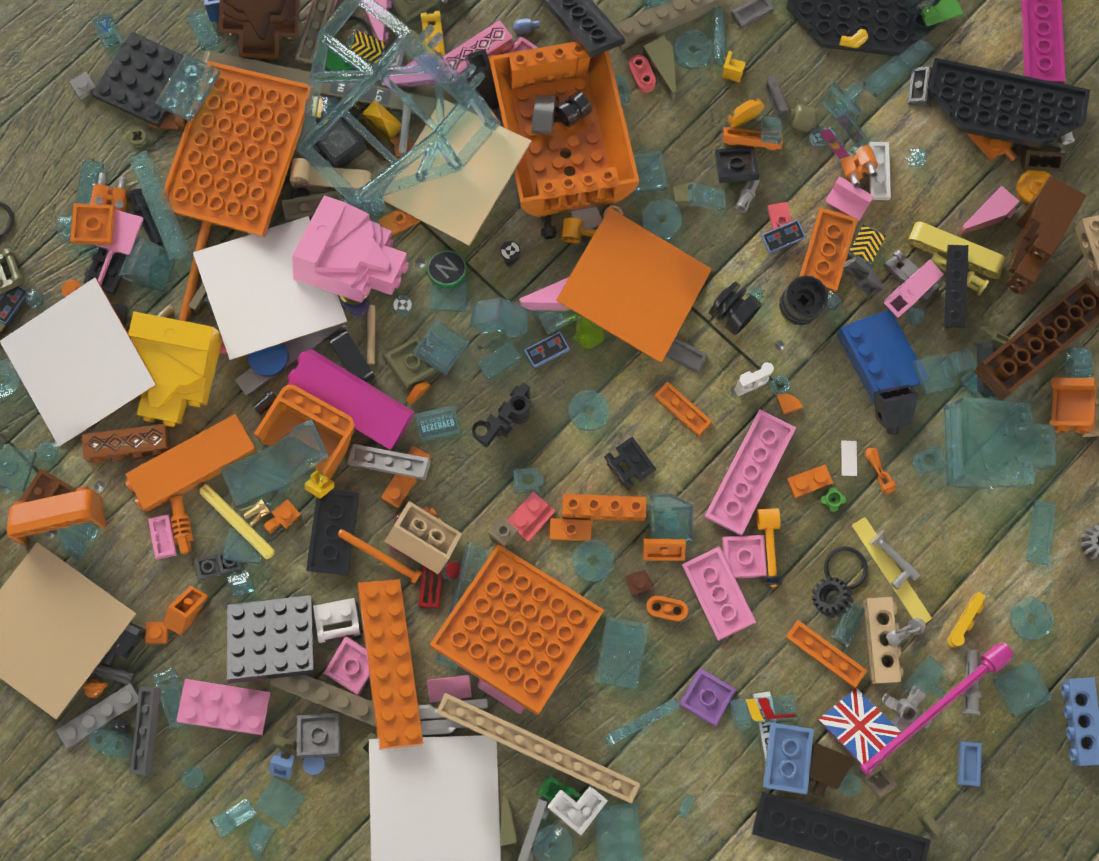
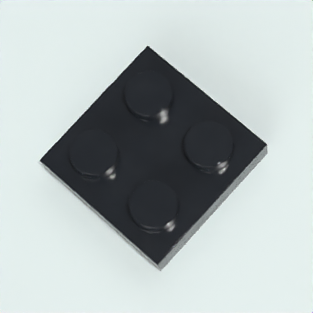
(736, 164)

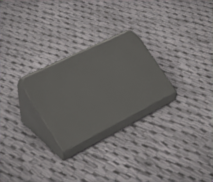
(918, 87)

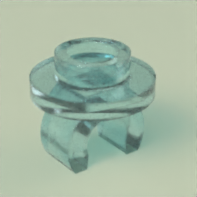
(919, 157)

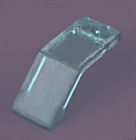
(275, 465)

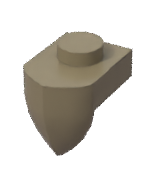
(879, 782)

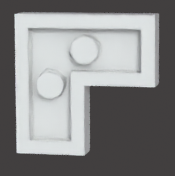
(578, 814)

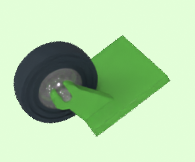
(934, 10)

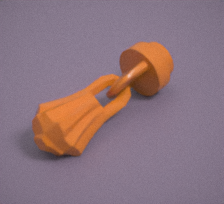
(873, 457)

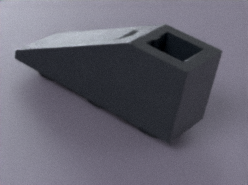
(487, 86)

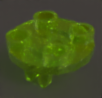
(587, 333)

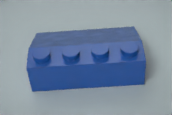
(879, 352)

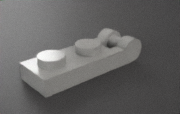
(906, 271)

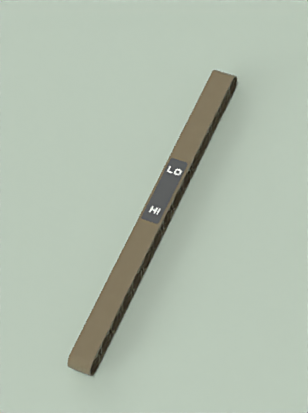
(339, 90)

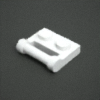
(751, 381)
(336, 613)

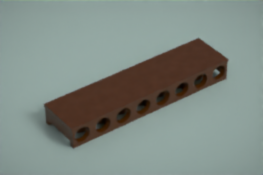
(1040, 340)

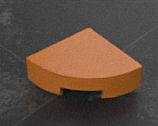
(417, 392)
(788, 403)

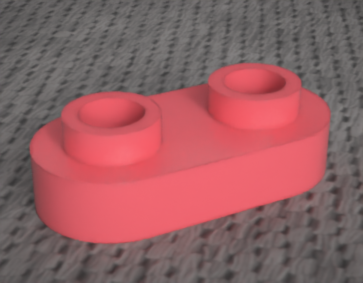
(641, 72)

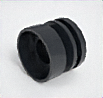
(809, 292)
(735, 308)

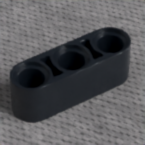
(350, 355)

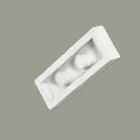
(880, 185)

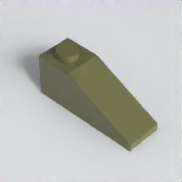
(661, 59)

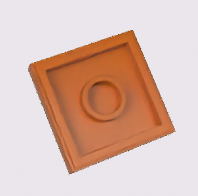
(92, 224)

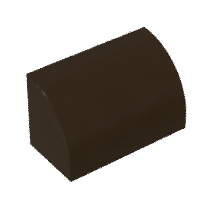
(1042, 158)

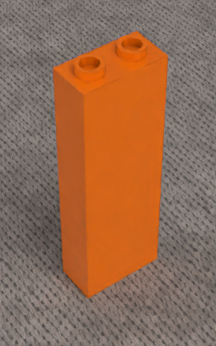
(189, 464)

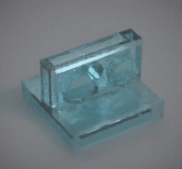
(843, 102)

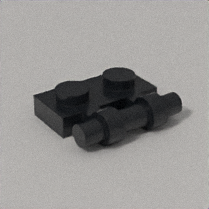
(112, 279)
(635, 459)

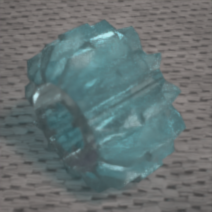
(1079, 363)

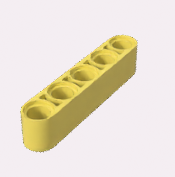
(936, 240)

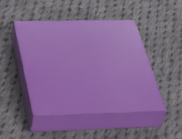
(707, 697)

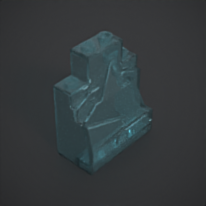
(994, 444)

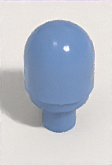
(525, 26)

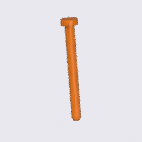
(380, 556)

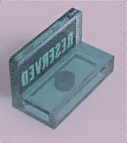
(437, 423)

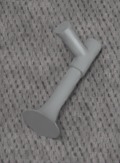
(908, 570)

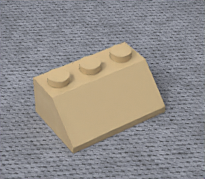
(423, 537)

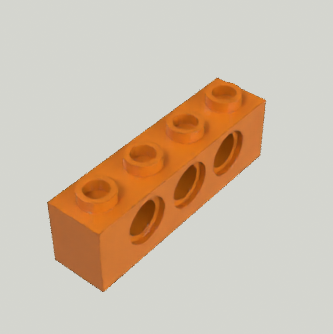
(604, 507)

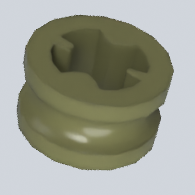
(142, 142)

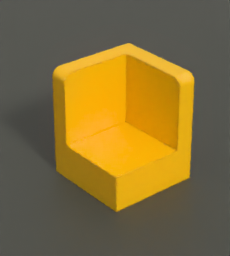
(733, 68)

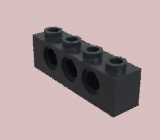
(956, 286)

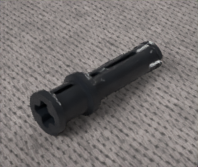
(142, 210)

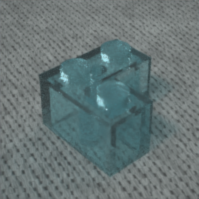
(500, 316)

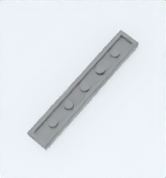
(251, 381)

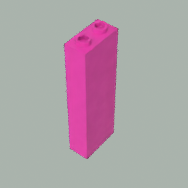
(370, 409)

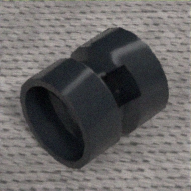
(573, 109)

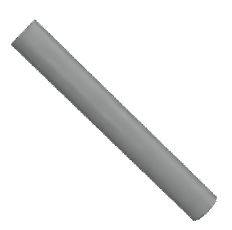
(404, 128)

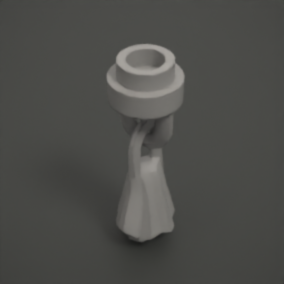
(916, 627)

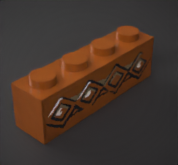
(125, 443)

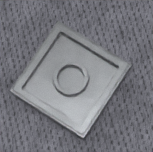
(318, 736)

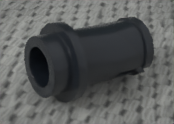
(265, 402)

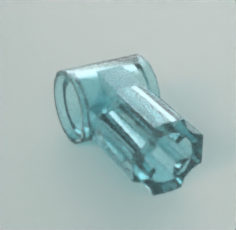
(229, 820)

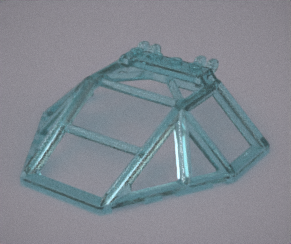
(429, 62)

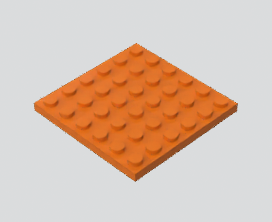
(517, 629)

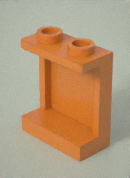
(1073, 404)

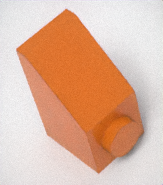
(184, 610)

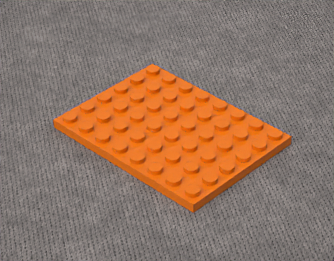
(238, 150)

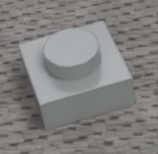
(82, 85)

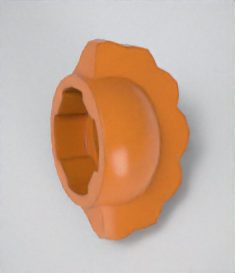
(94, 688)

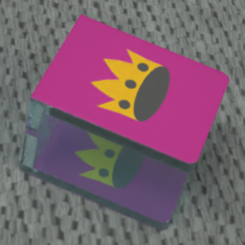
(853, 132)

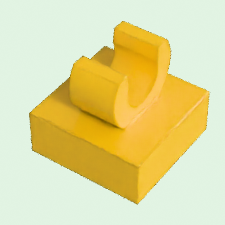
(319, 484)

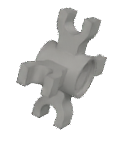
(915, 697)

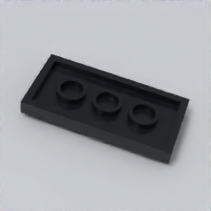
(327, 550)

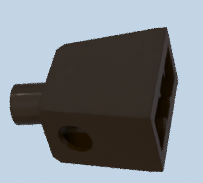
(827, 768)

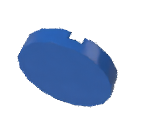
(269, 361)

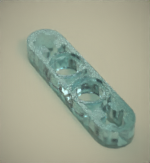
(641, 722)

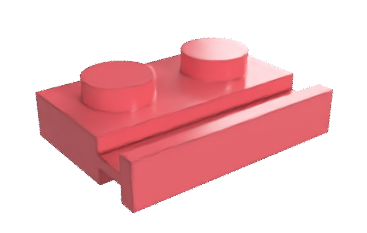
(531, 516)

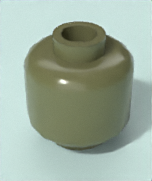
(803, 118)

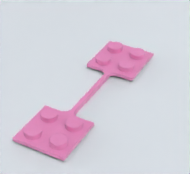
(124, 236)

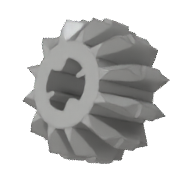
(1091, 539)

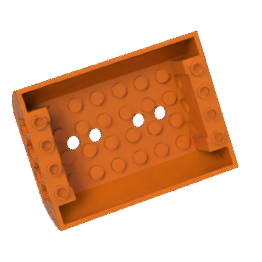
(596, 143)

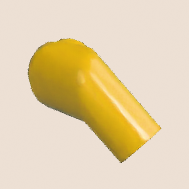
(855, 41)

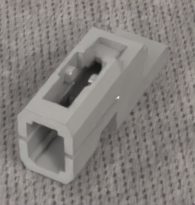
(446, 726)

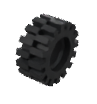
(840, 604)

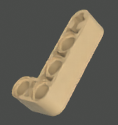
(307, 177)

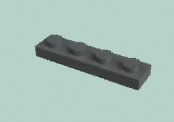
(145, 731)

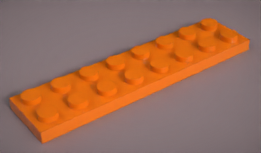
(390, 664)

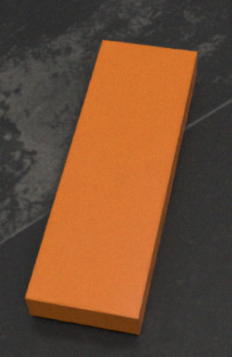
(683, 409)

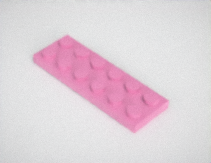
(750, 472)

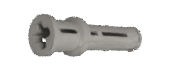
(972, 695)

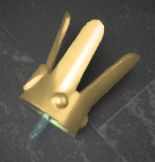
(259, 508)

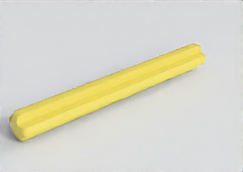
(237, 522)

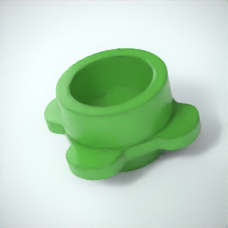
(839, 499)

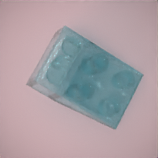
(621, 652)

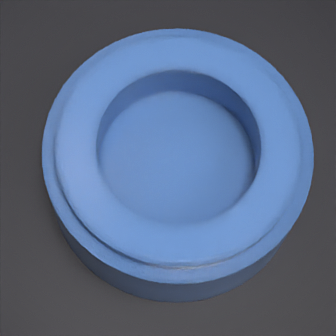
(314, 765)

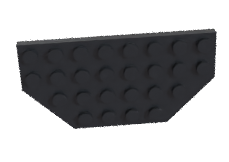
(887, 22)
(1006, 103)

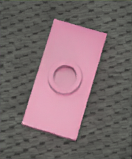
(162, 537)

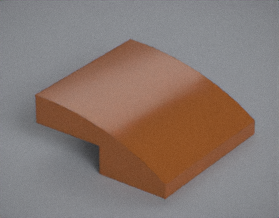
(45, 486)

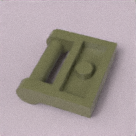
(17, 279)

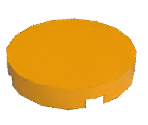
(745, 113)
(1029, 184)

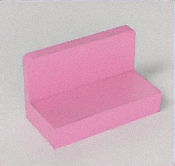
(848, 199)

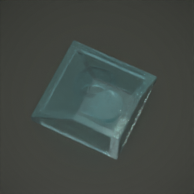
(670, 517)

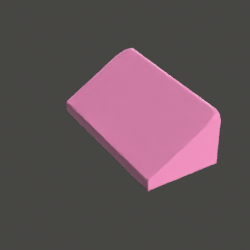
(455, 686)

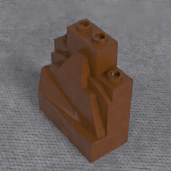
(259, 25)
(1042, 227)

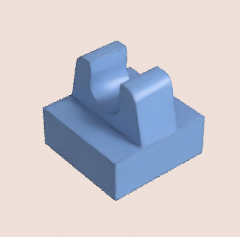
(280, 766)

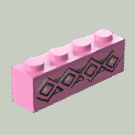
(494, 39)

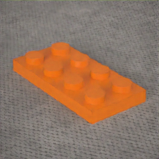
(829, 247)

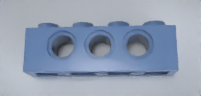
(1090, 712)

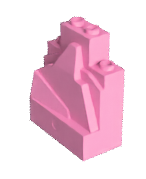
(347, 253)

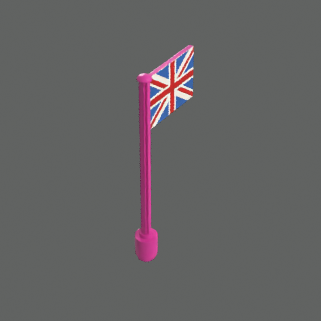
(873, 737)

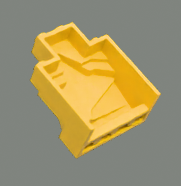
(181, 362)

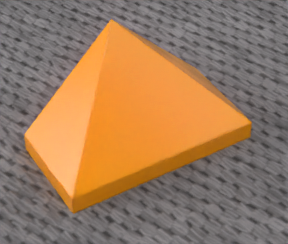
(383, 119)

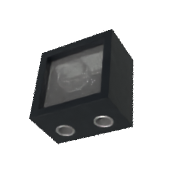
(341, 144)

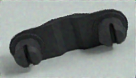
(984, 350)

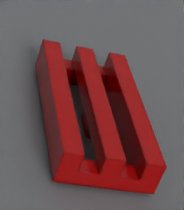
(429, 605)

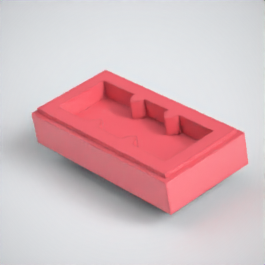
(779, 214)

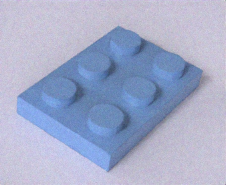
(788, 758)

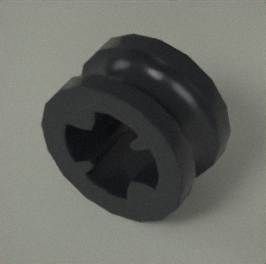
(120, 726)

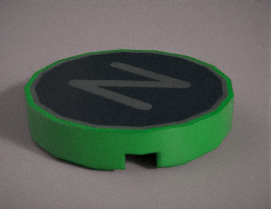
(446, 269)

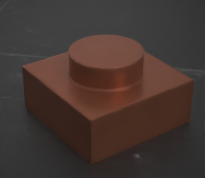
(638, 582)

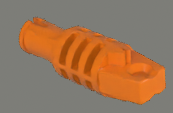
(181, 525)

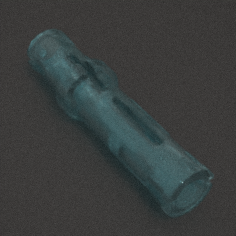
(719, 42)

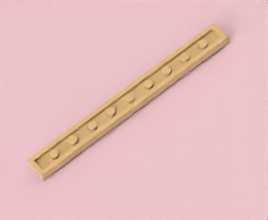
(538, 748)

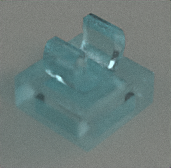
(240, 583)

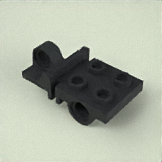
(507, 414)

